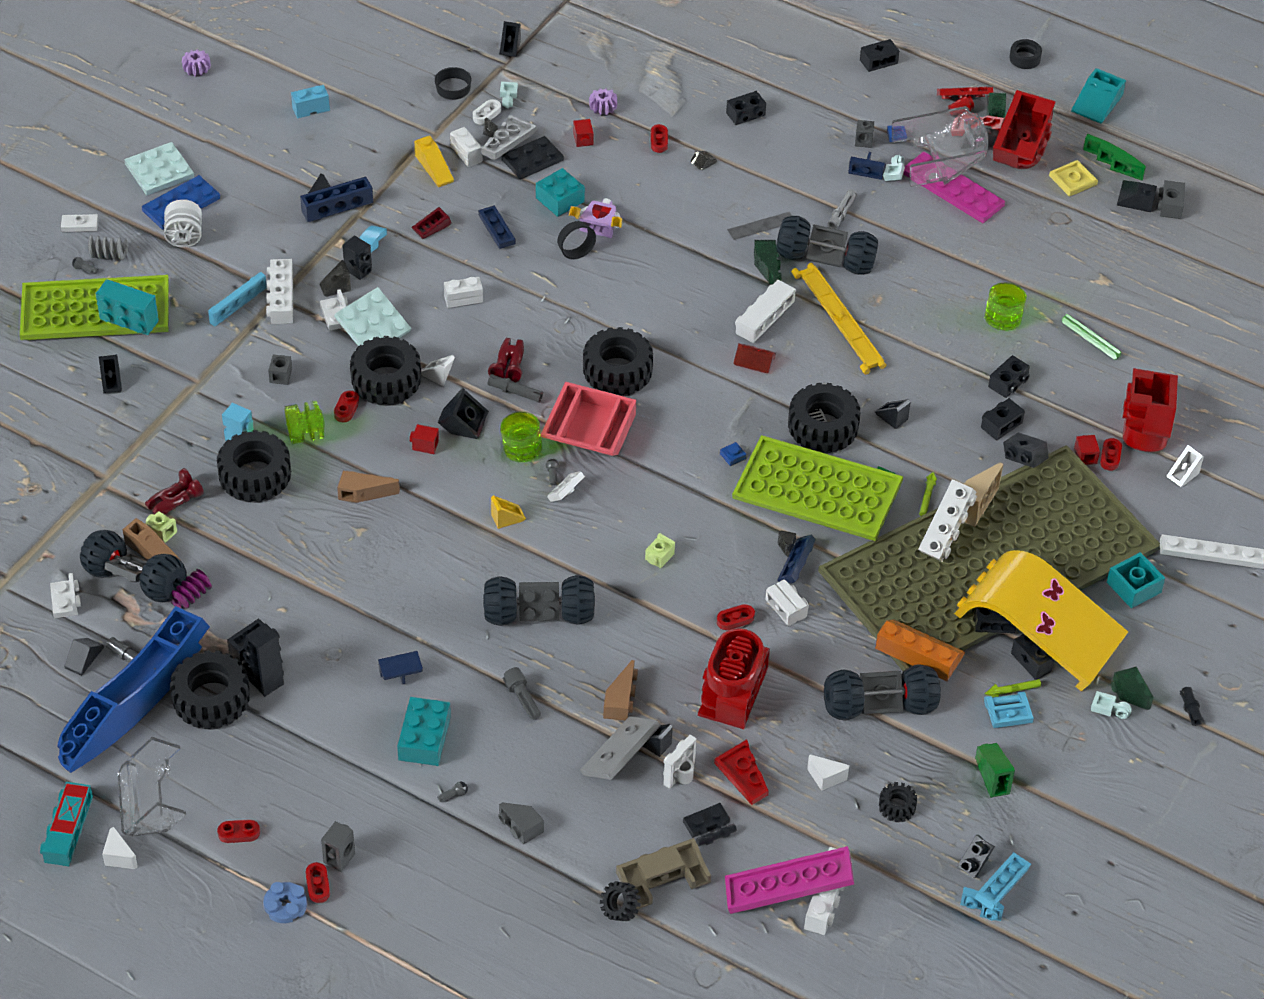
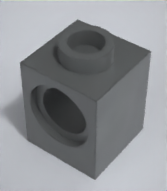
(864, 133)
(280, 369)

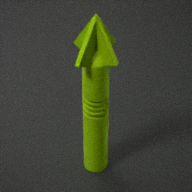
(931, 481)
(995, 691)

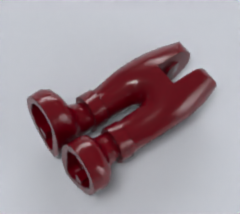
(507, 352)
(175, 495)

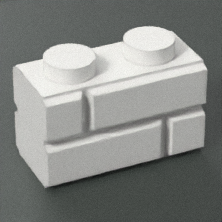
(466, 147)
(463, 292)
(787, 602)

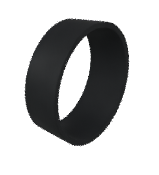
(453, 72)
(584, 248)

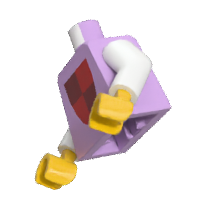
(599, 216)

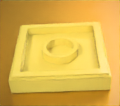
(1073, 178)

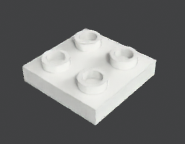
(681, 759)

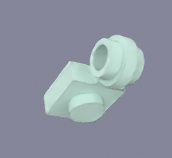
(508, 91)
(895, 170)
(1105, 704)

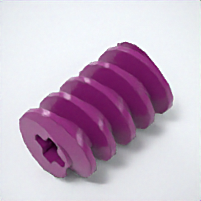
(191, 587)

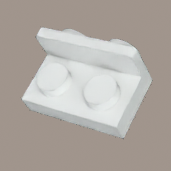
(332, 306)
(65, 598)

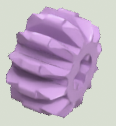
(196, 62)
(603, 101)

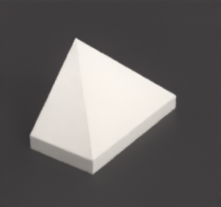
(438, 369)

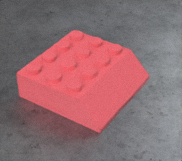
(590, 419)

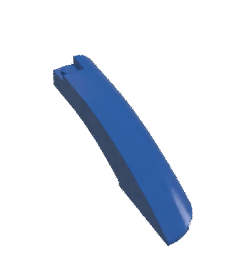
(130, 693)

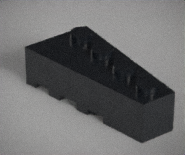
(263, 659)

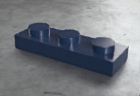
(496, 227)
(797, 559)

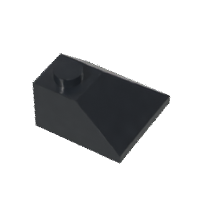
(1137, 195)
(463, 415)

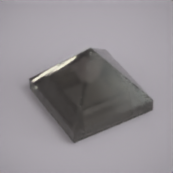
(489, 128)

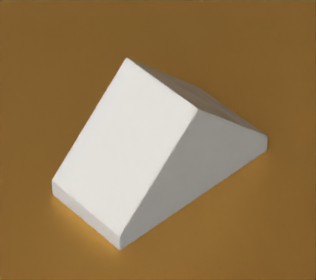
(1186, 467)
(827, 772)
(117, 852)

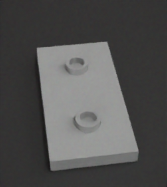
(620, 748)

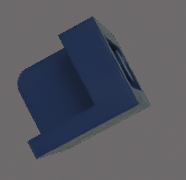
(866, 167)
(400, 666)

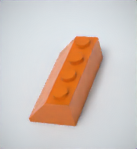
(918, 648)

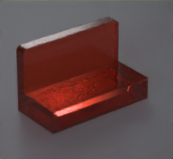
(754, 358)

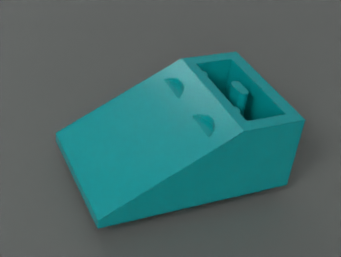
(1099, 96)

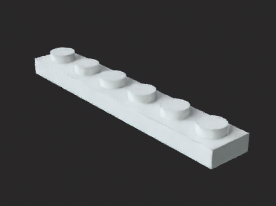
(1212, 551)

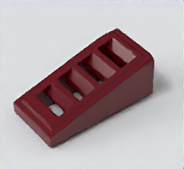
(437, 214)

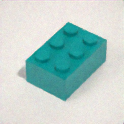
(127, 307)
(424, 731)

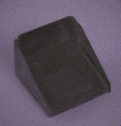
(703, 159)

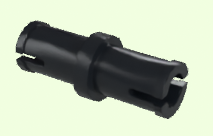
(1191, 706)

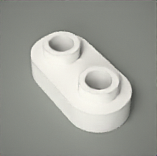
(488, 109)

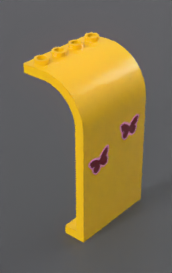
(1047, 612)

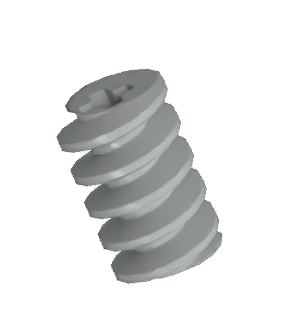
(107, 249)

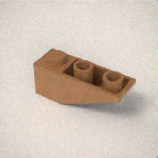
(364, 487)
(144, 540)
(619, 693)

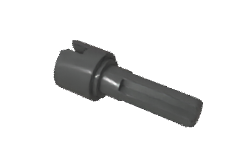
(516, 683)

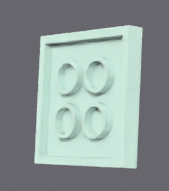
(159, 168)
(372, 317)

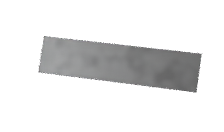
(757, 226)

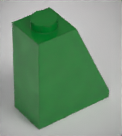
(995, 769)

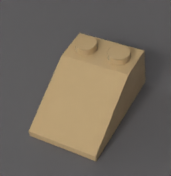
(986, 486)

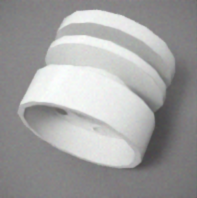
(182, 223)

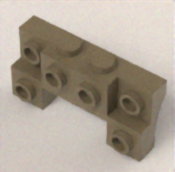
(665, 866)

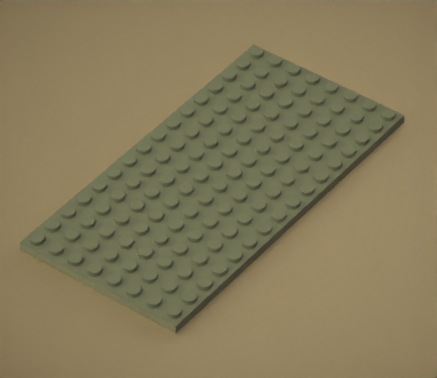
(1044, 510)

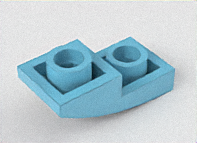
(373, 235)
(968, 900)

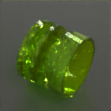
(1005, 306)
(304, 422)
(521, 436)

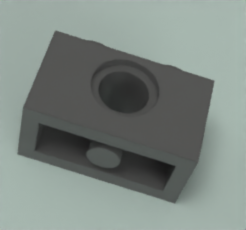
(1172, 199)
(338, 846)

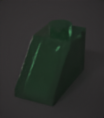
(1132, 688)

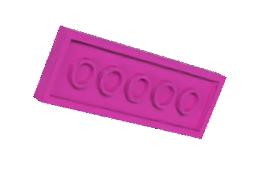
(962, 193)
(789, 880)

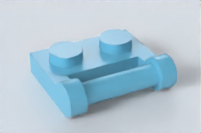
(1009, 714)

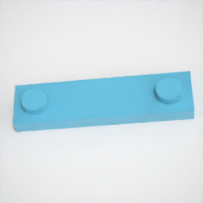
(237, 299)
(1002, 881)

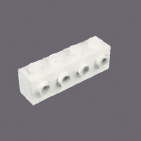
(280, 290)
(765, 311)
(947, 520)
(821, 909)

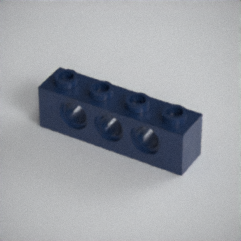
(336, 199)

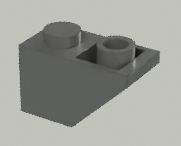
(522, 821)

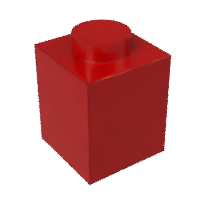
(583, 133)
(425, 439)
(1087, 449)

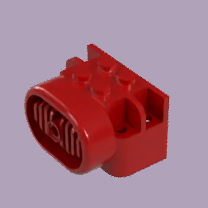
(1024, 131)
(1149, 410)
(733, 677)

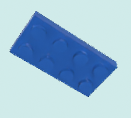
(194, 190)

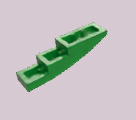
(1118, 159)

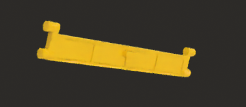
(841, 317)

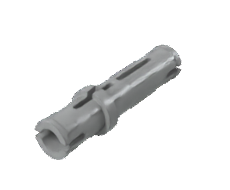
(835, 219)

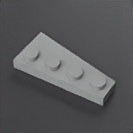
(509, 136)

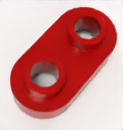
(659, 138)
(348, 402)
(1111, 454)
(733, 617)
(238, 831)
(317, 884)

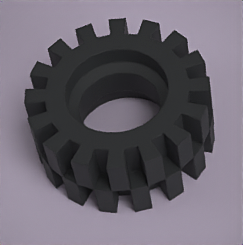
(900, 792)
(629, 904)

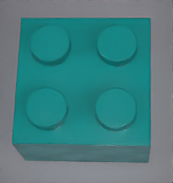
(560, 192)
(1135, 580)

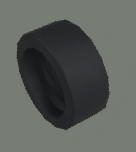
(1025, 45)

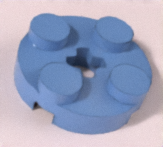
(285, 891)

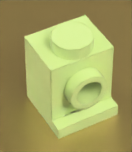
(162, 525)
(660, 551)

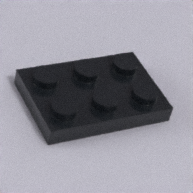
(532, 157)

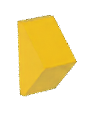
(505, 512)

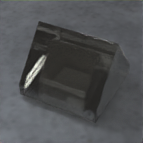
(786, 541)

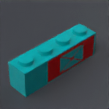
(66, 824)

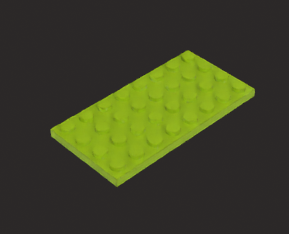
(71, 307)
(818, 487)

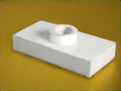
(79, 223)
(566, 486)

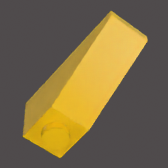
(432, 160)

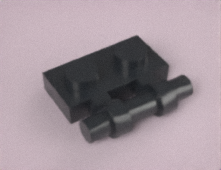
(707, 820)

